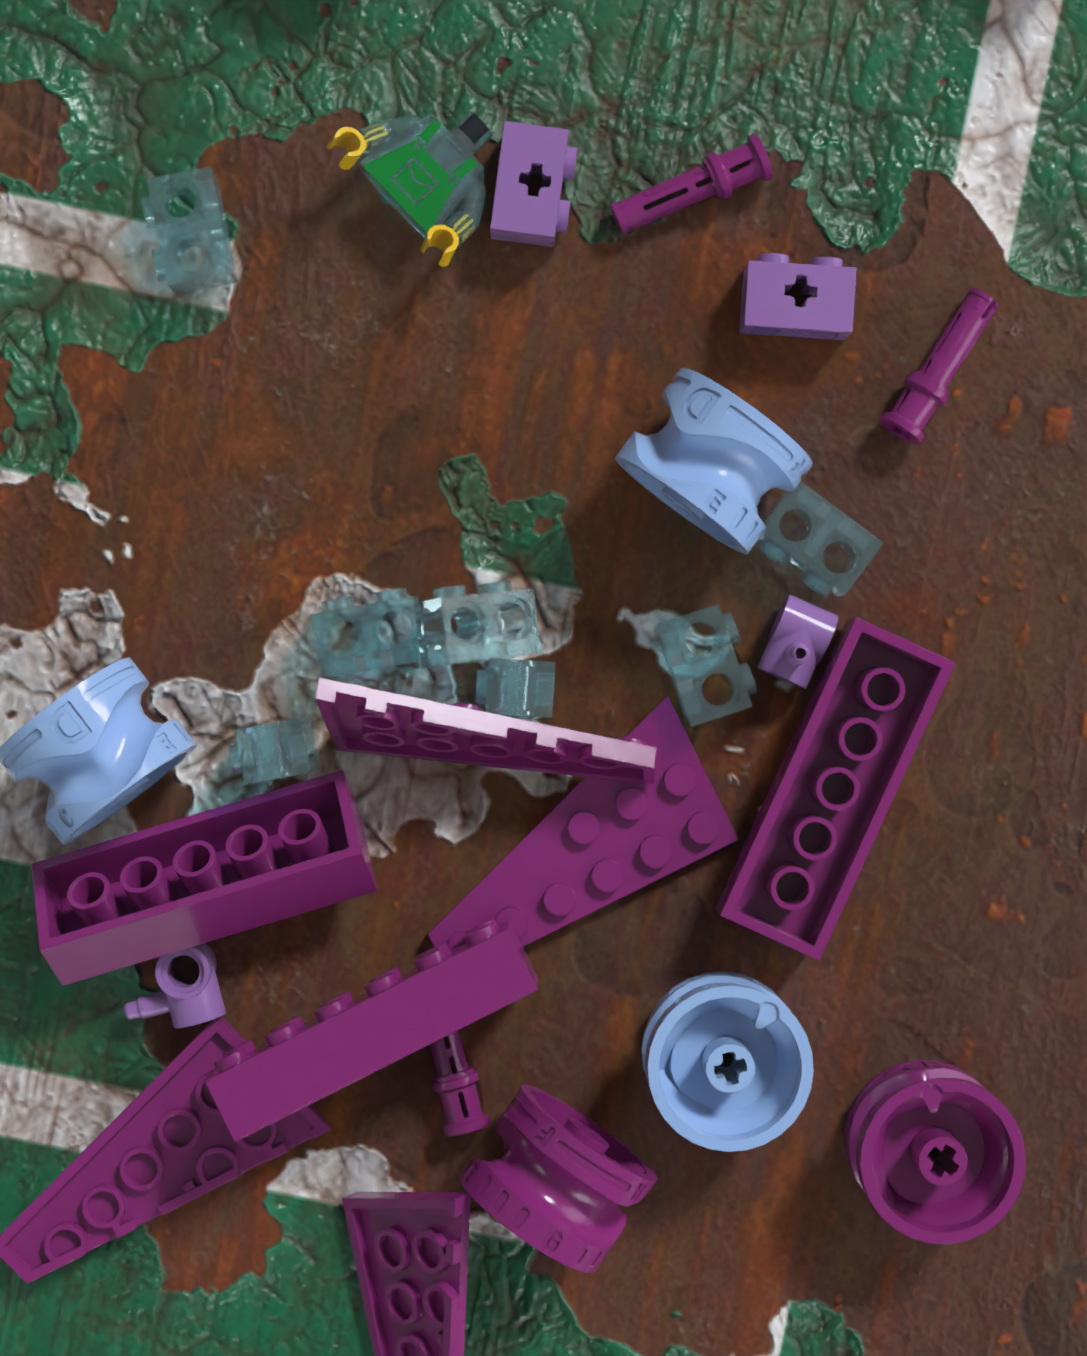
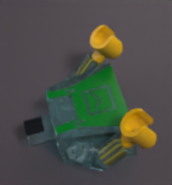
(424, 173)

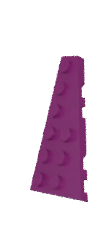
(462, 733)
(601, 843)
(148, 1162)
(412, 1269)

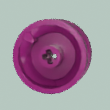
(973, 1158)
(559, 1180)

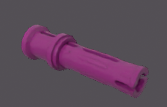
(630, 212)
(928, 386)
(459, 1080)

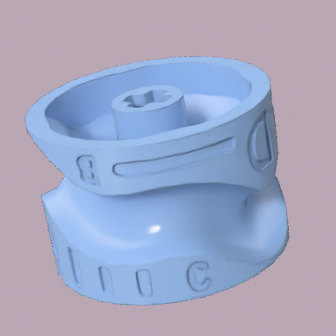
(714, 459)
(95, 750)
(718, 1100)

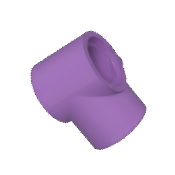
(797, 641)
(186, 1001)

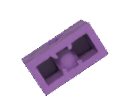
(523, 153)
(822, 316)

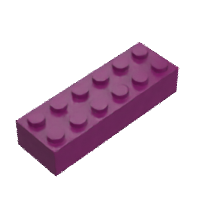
(834, 787)
(201, 878)
(372, 1030)

